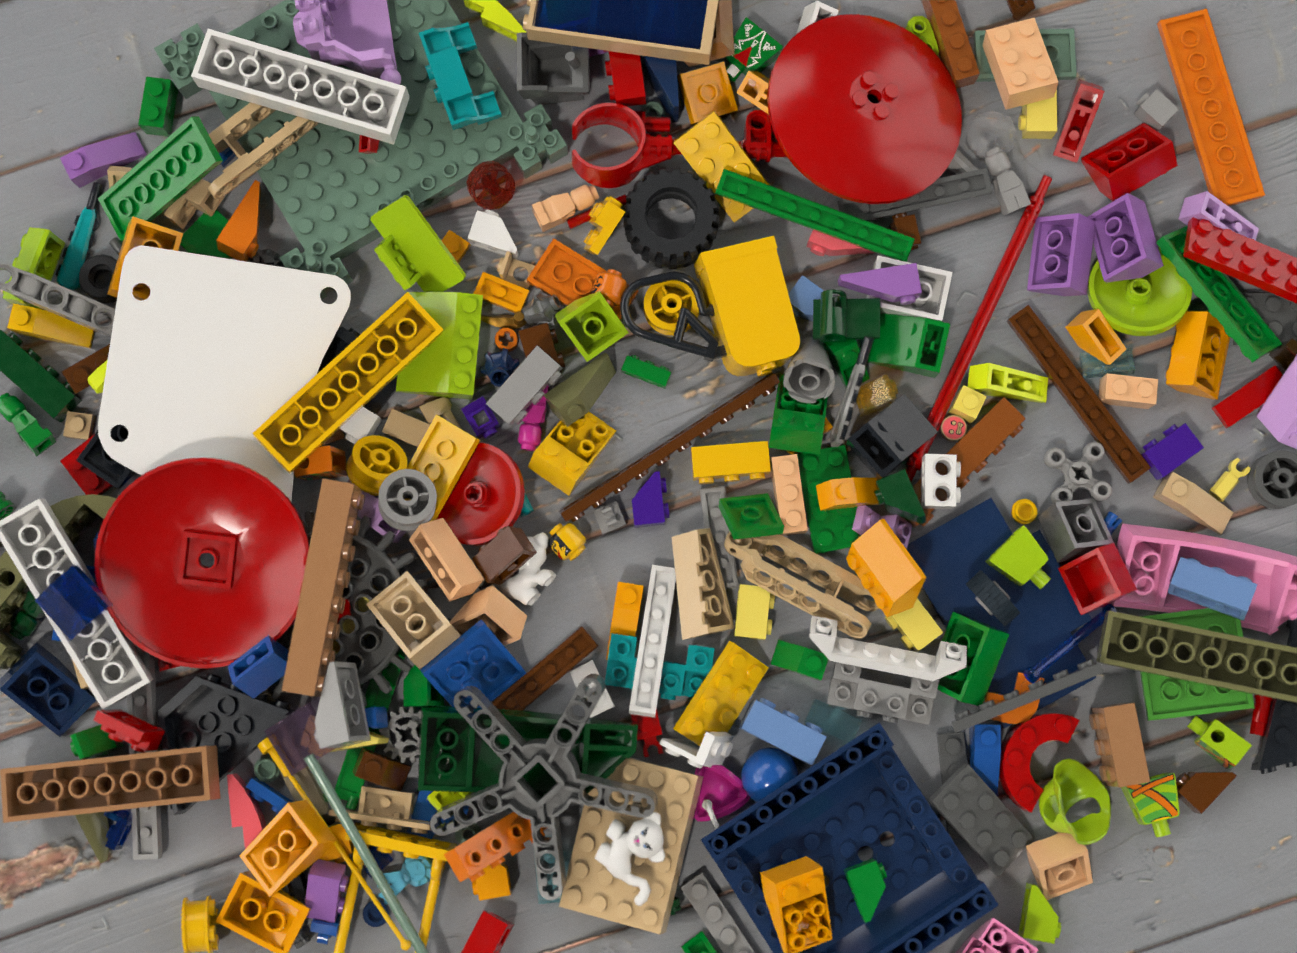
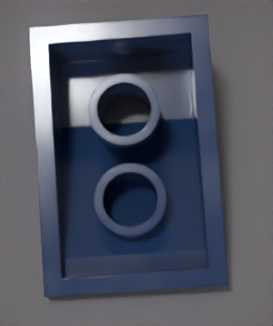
(663, 79)
(46, 689)

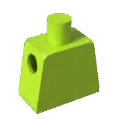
(1020, 559)

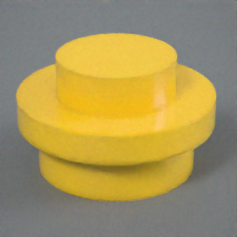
(1024, 511)

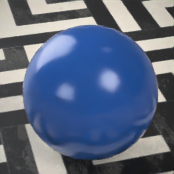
(766, 772)

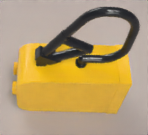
(746, 305)

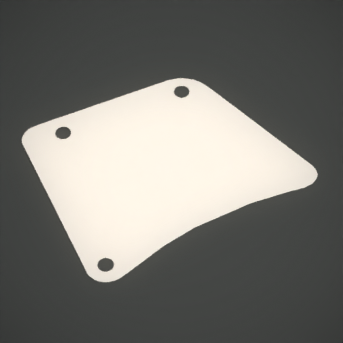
(211, 356)

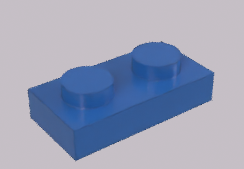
(262, 791)

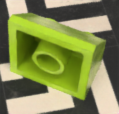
(591, 324)

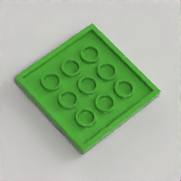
(1179, 698)

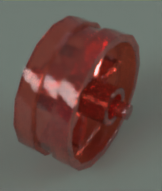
(498, 195)

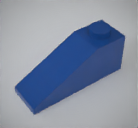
(986, 753)

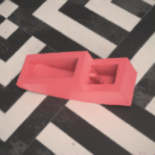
(244, 809)

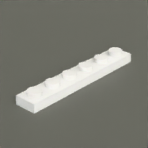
(653, 641)

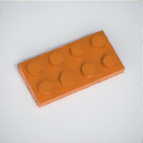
(567, 275)

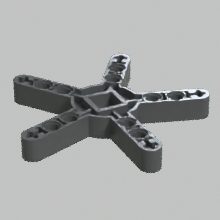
(518, 795)

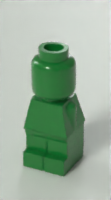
(25, 424)

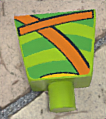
(1229, 745)
(1154, 802)

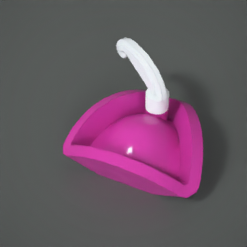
(719, 794)

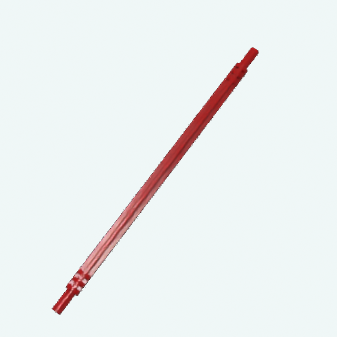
(981, 320)

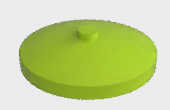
(1141, 304)

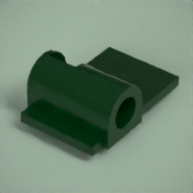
(843, 318)

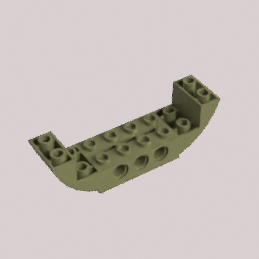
(73, 516)

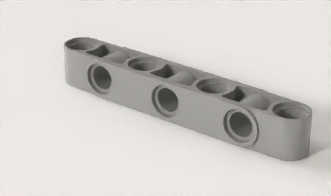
(72, 307)

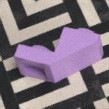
(866, 518)

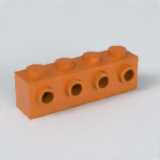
(490, 846)

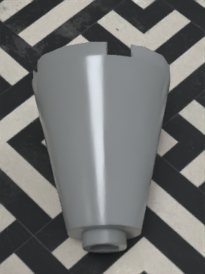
(809, 372)

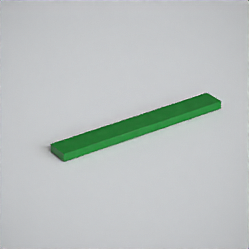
(814, 216)

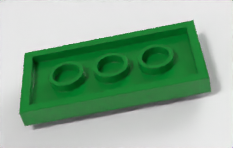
(827, 528)

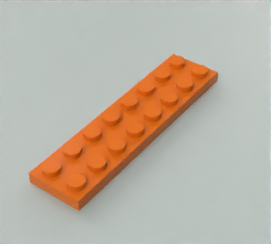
(1210, 108)

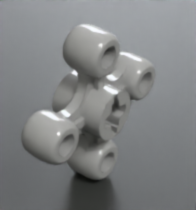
(1084, 466)

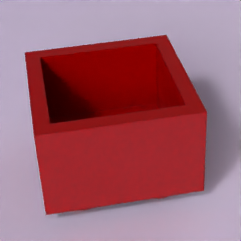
(1097, 578)

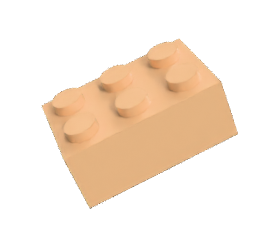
(1020, 63)

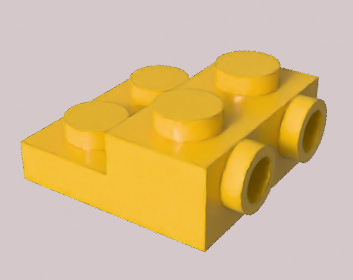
(605, 217)

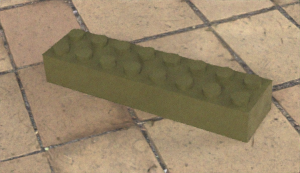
(1199, 656)

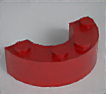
(1018, 750)

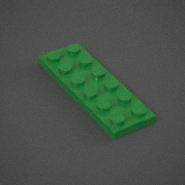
(161, 176)
(1222, 299)

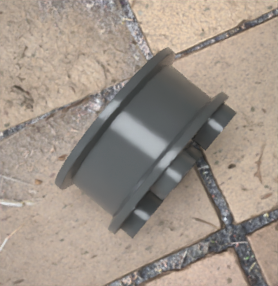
(1264, 479)

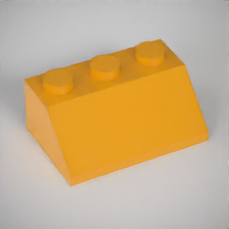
(1198, 355)
(886, 569)

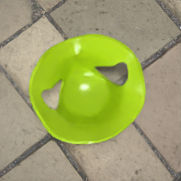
(1069, 785)

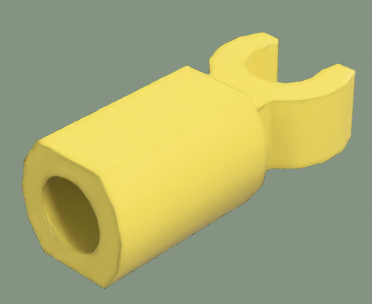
(1228, 481)

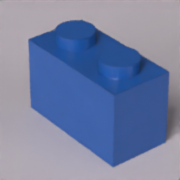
(259, 667)

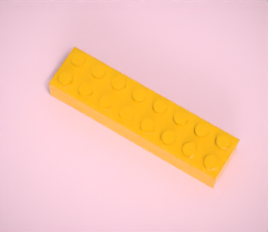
(348, 383)

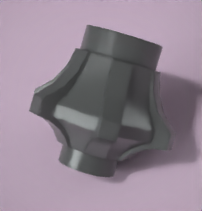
(541, 309)

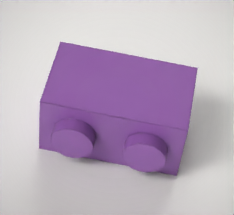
(325, 890)

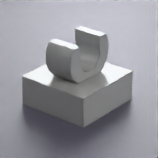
(609, 518)

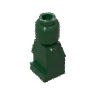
(27, 618)

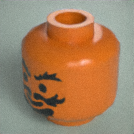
(611, 286)

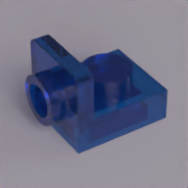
(120, 831)

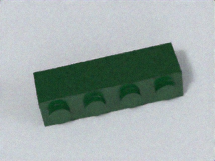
(34, 379)

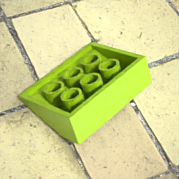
(450, 362)

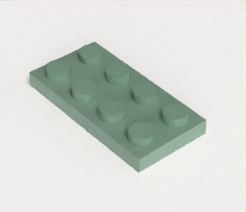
(1058, 43)

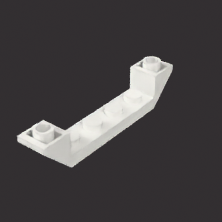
(949, 657)

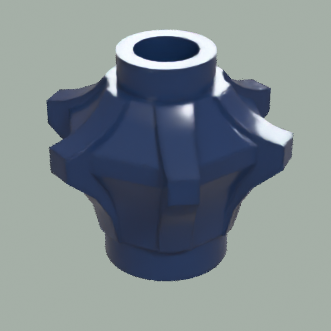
(499, 366)

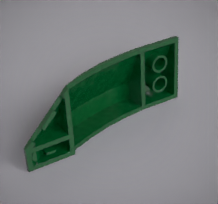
(460, 761)

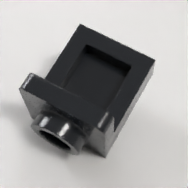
(298, 886)

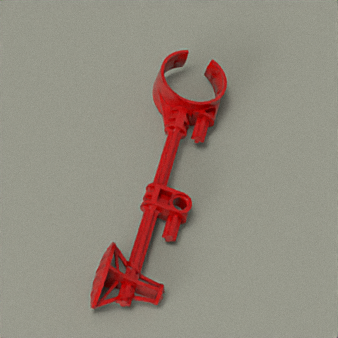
(653, 150)

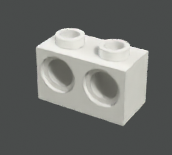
(932, 480)

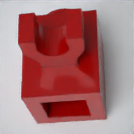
(648, 730)

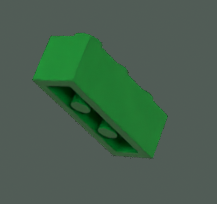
(646, 371)

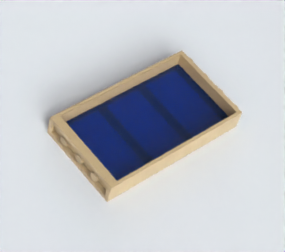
(638, 27)

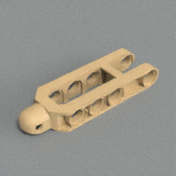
(247, 164)
(838, 583)

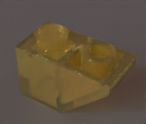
(876, 395)

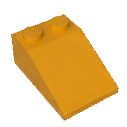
(287, 846)
(260, 918)

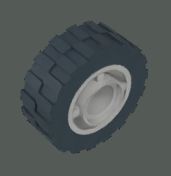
(992, 598)

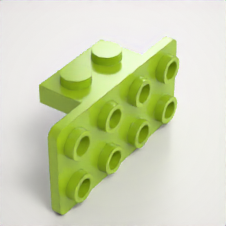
(414, 249)

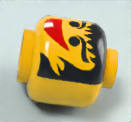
(567, 541)

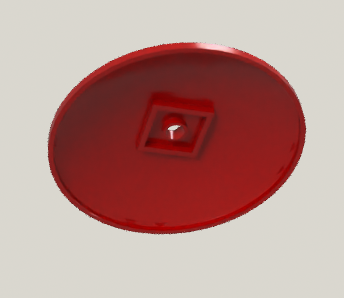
(844, 139)
(154, 569)

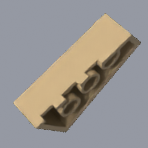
(700, 585)

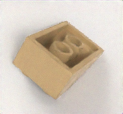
(413, 620)

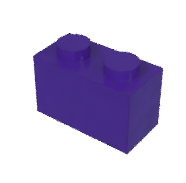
(1171, 450)

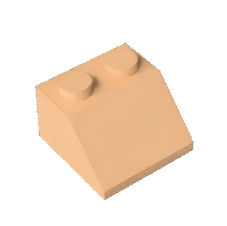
(496, 611)
(1059, 864)

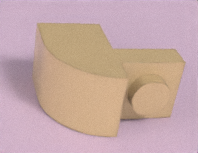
(194, 199)

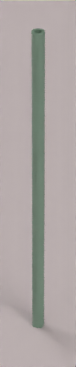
(365, 853)

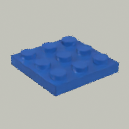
(476, 661)

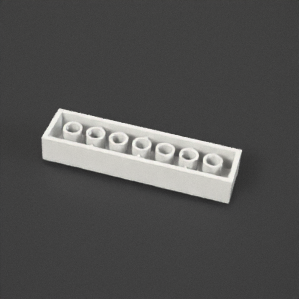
(300, 86)
(101, 650)

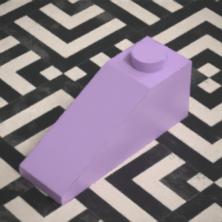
(1219, 214)

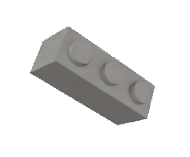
(525, 386)

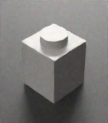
(1155, 110)

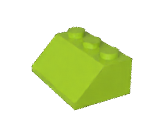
(39, 256)

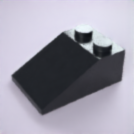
(101, 463)

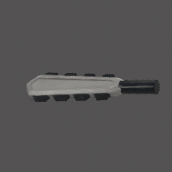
(850, 396)

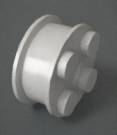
(407, 514)

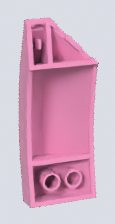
(1153, 556)

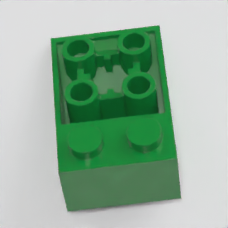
(910, 344)
(797, 424)

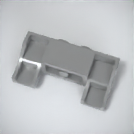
(883, 699)

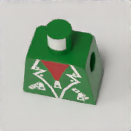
(752, 50)

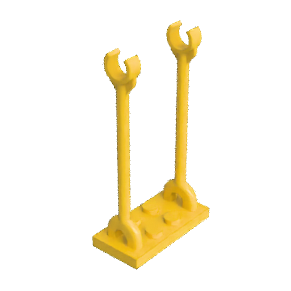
(412, 847)

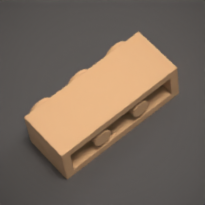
(788, 494)
(446, 559)

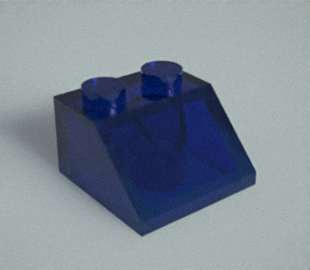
(73, 602)

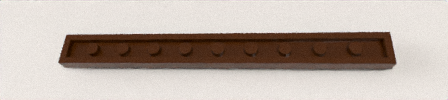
(661, 453)

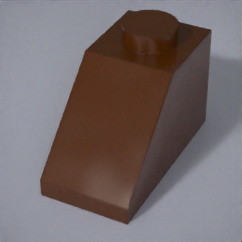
(381, 770)
(1202, 788)

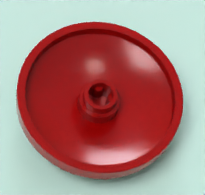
(485, 496)

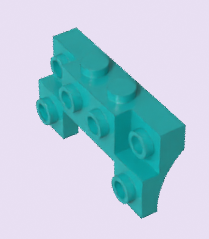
(445, 66)
(676, 678)

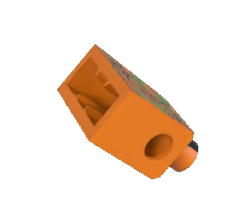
(323, 464)

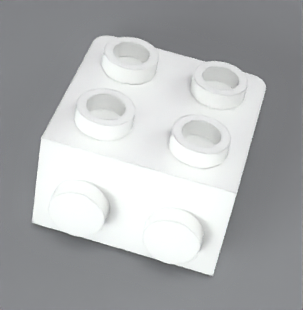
(713, 749)

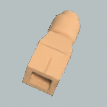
(562, 206)

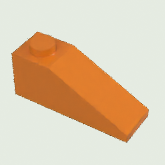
(240, 234)

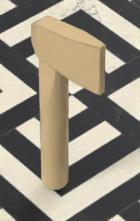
(438, 407)

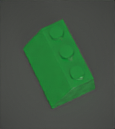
(983, 655)

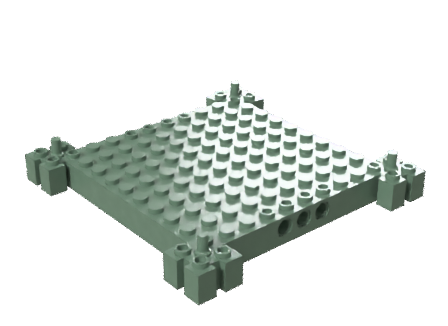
(332, 187)

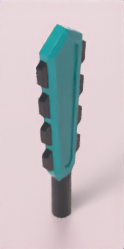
(80, 241)

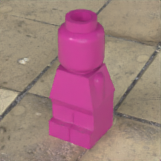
(530, 431)

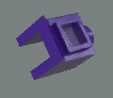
(481, 418)

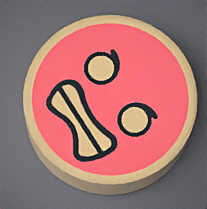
(953, 428)

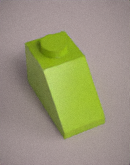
(1037, 917)

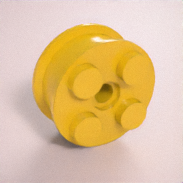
(657, 312)
(373, 461)
(199, 925)

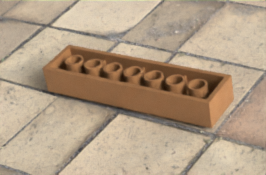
(323, 587)
(110, 783)

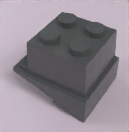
(551, 71)

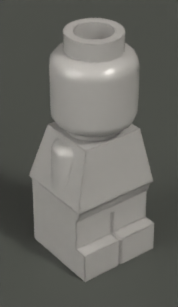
(1006, 184)

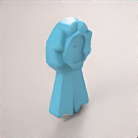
(413, 872)

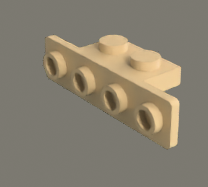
(386, 807)

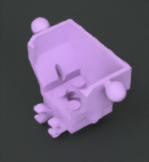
(348, 35)

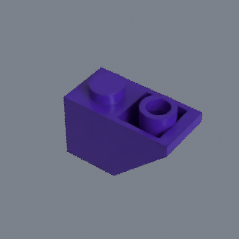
(648, 503)

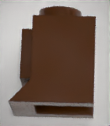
(907, 226)

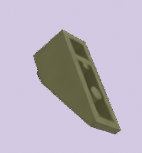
(580, 391)

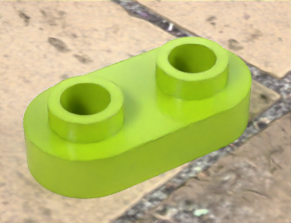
(926, 34)

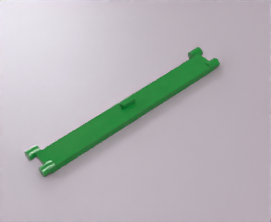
(349, 786)

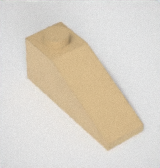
(1193, 502)

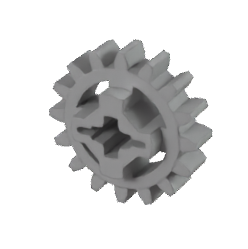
(401, 745)

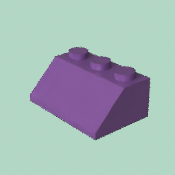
(1125, 240)
(1061, 255)

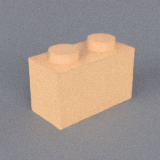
(1128, 391)

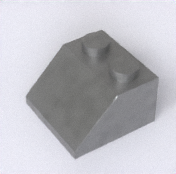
(1074, 528)

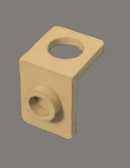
(507, 267)

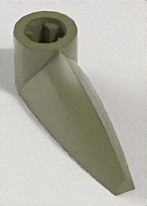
(95, 829)

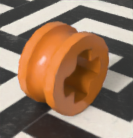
(501, 334)

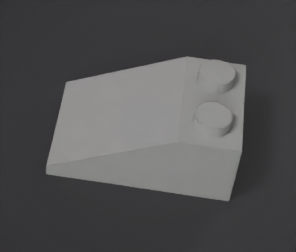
(341, 709)

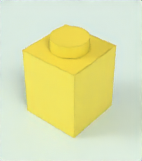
(967, 404)

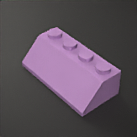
(1280, 408)

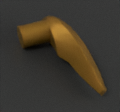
(506, 321)

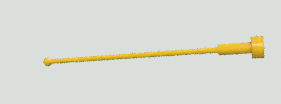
(266, 747)

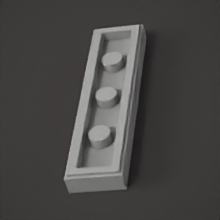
(714, 519)

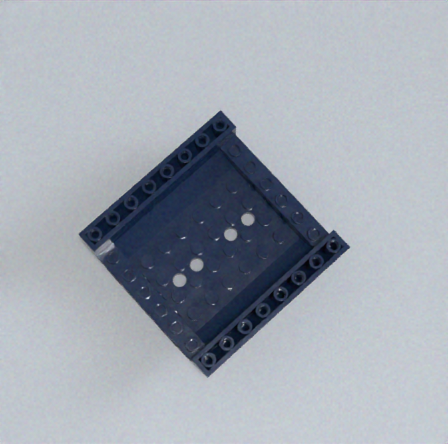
(828, 818)

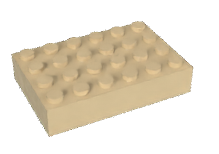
(589, 883)

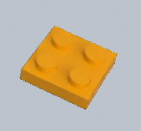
(707, 91)

